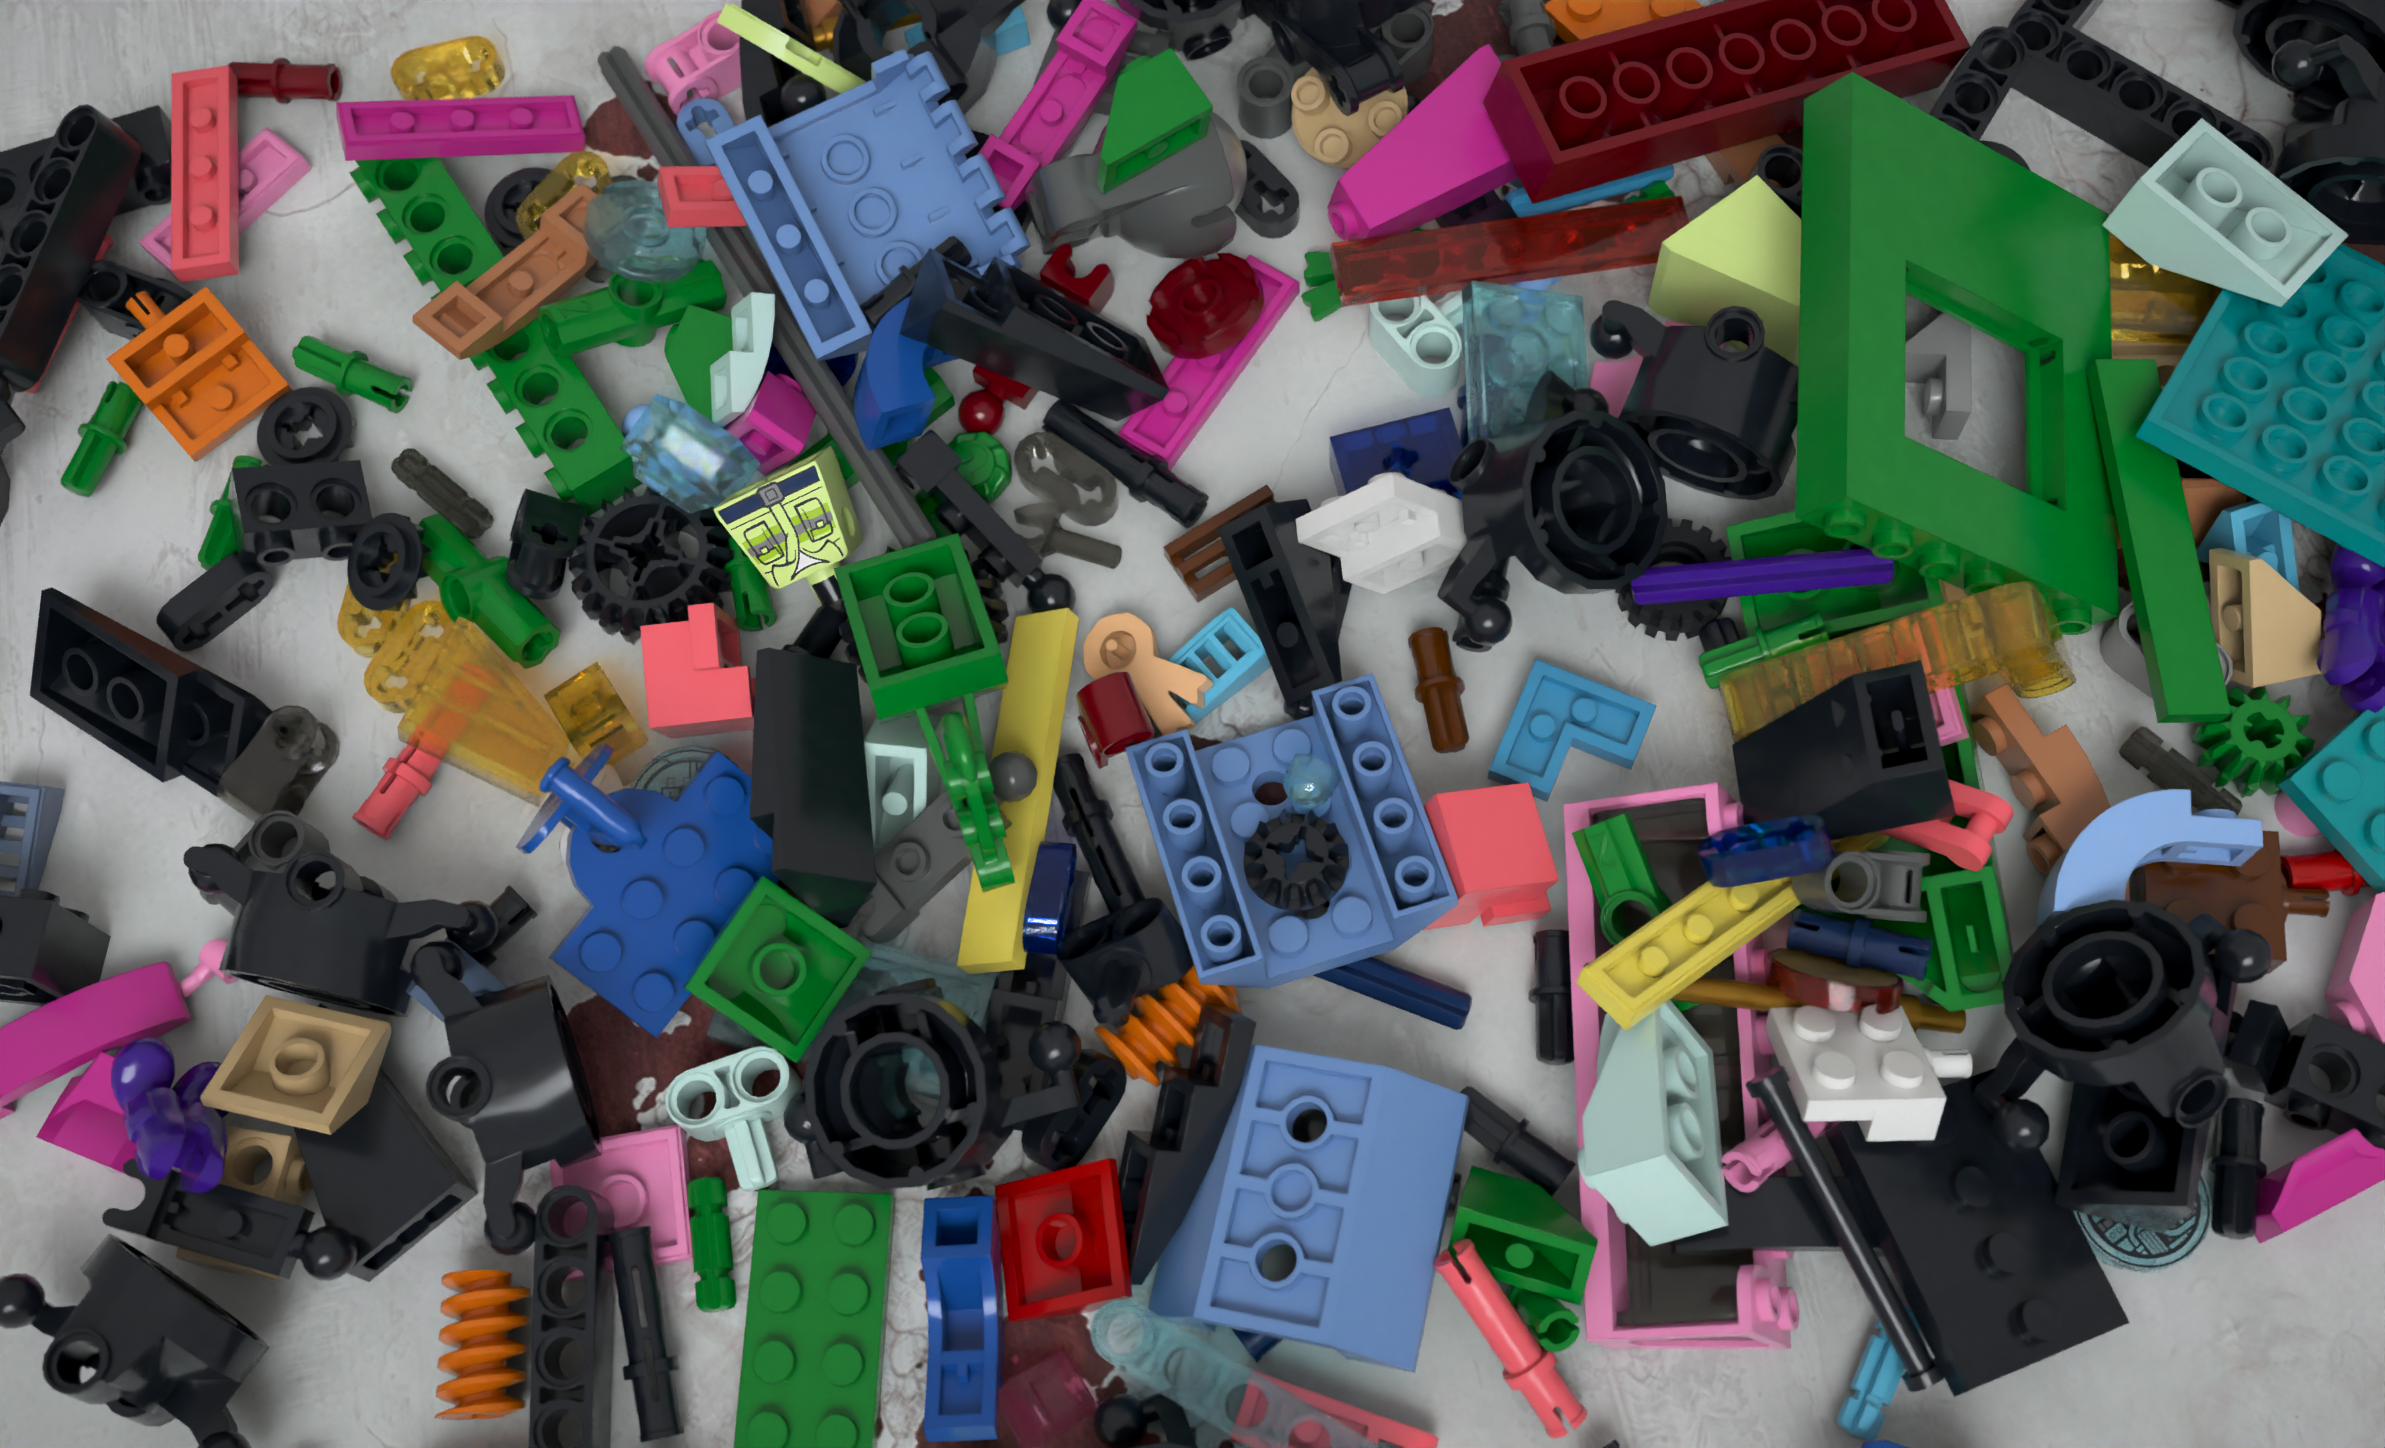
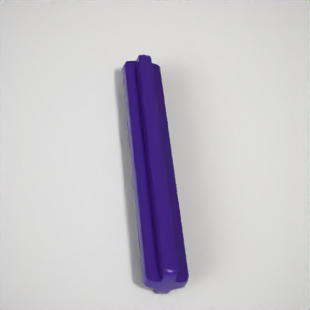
(1761, 576)

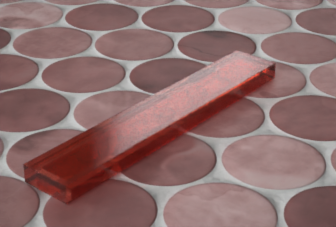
(1504, 250)

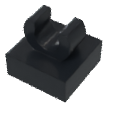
(2257, 1046)

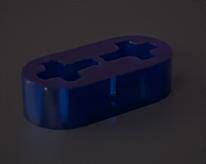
(1766, 851)
(1049, 898)

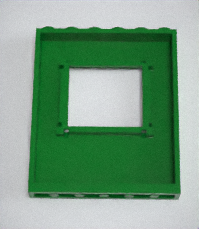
(1937, 216)

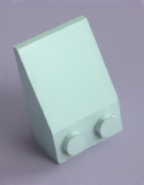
(2223, 220)
(1657, 1131)

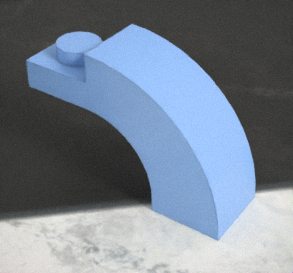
(2138, 833)

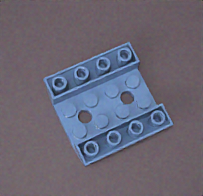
(1207, 810)
(1354, 1205)

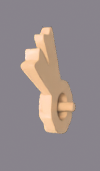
(1129, 645)

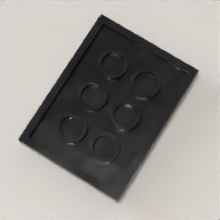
(1978, 1243)

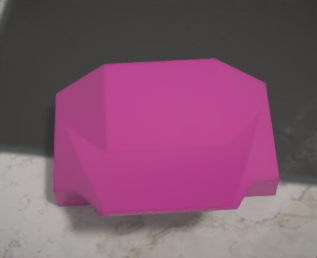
(90, 1119)
(2317, 1183)

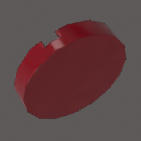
(1205, 306)

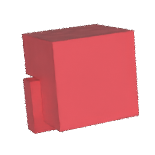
(697, 675)
(1493, 854)

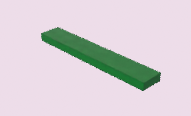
(2157, 548)

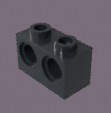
(297, 498)
(2355, 1075)

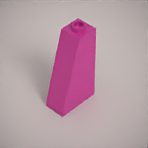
(1428, 161)

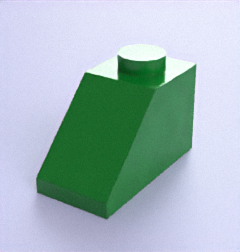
(1151, 118)
(693, 348)
(1524, 1235)

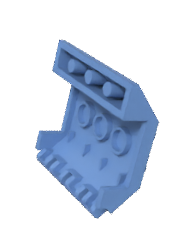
(860, 192)

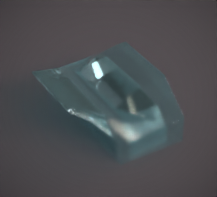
(687, 455)

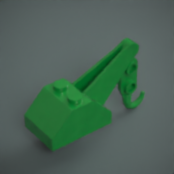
(927, 648)

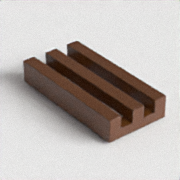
(1203, 535)

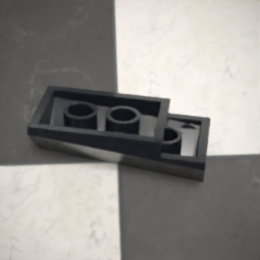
(1032, 336)
(140, 695)
(813, 780)
(2129, 1159)

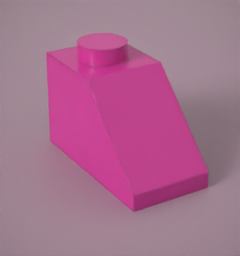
(775, 422)

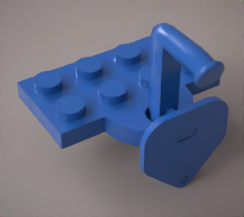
(663, 888)

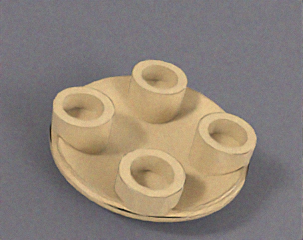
(1332, 135)

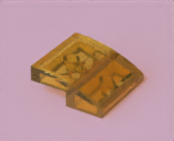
(2153, 301)

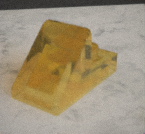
(595, 715)

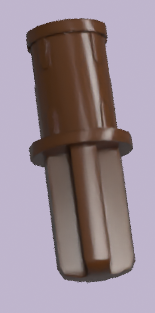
(1439, 689)

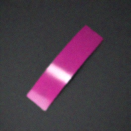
(1061, 98)
(84, 1023)

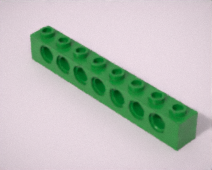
(424, 197)

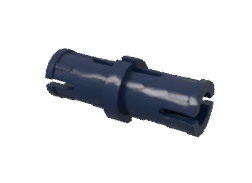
(1860, 943)

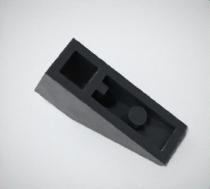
(1287, 596)

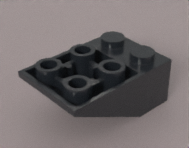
(1852, 755)

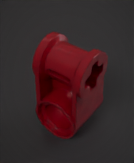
(1112, 716)

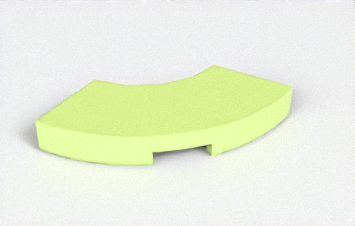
(787, 49)

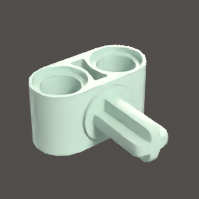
(1426, 332)
(736, 1111)

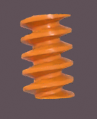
(1163, 1026)
(481, 1345)

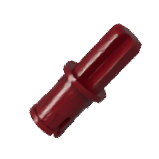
(288, 80)

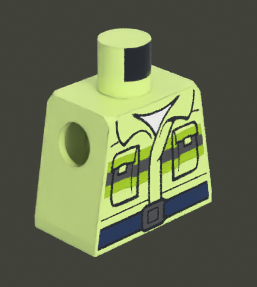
(796, 524)

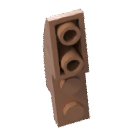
(2044, 773)

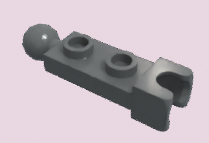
(934, 851)

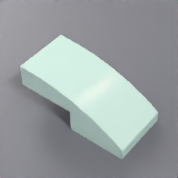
(740, 371)

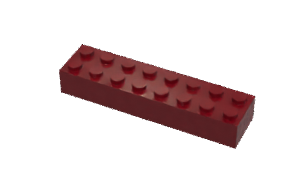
(1704, 83)

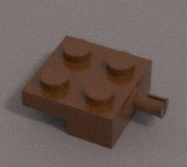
(2235, 896)

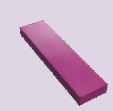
(459, 127)
(1202, 383)

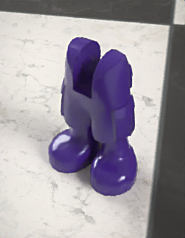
(2355, 631)
(168, 1123)

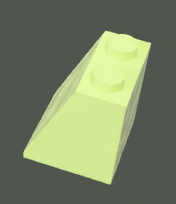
(1739, 256)

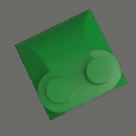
(777, 969)

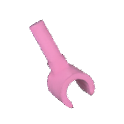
(210, 959)

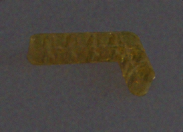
(1958, 642)

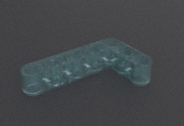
(1221, 1379)

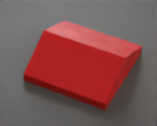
(1063, 1242)

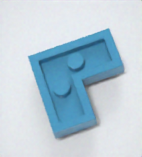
(1567, 712)

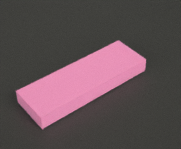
(265, 174)

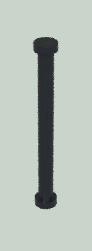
(1920, 1367)

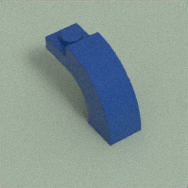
(891, 387)
(964, 1318)

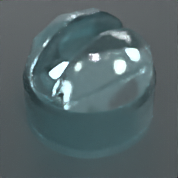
(1310, 781)

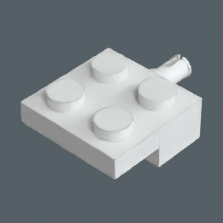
(1387, 531)
(1864, 1070)

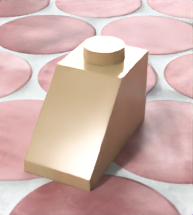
(2262, 620)

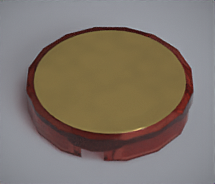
(1830, 982)

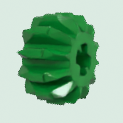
(2254, 743)

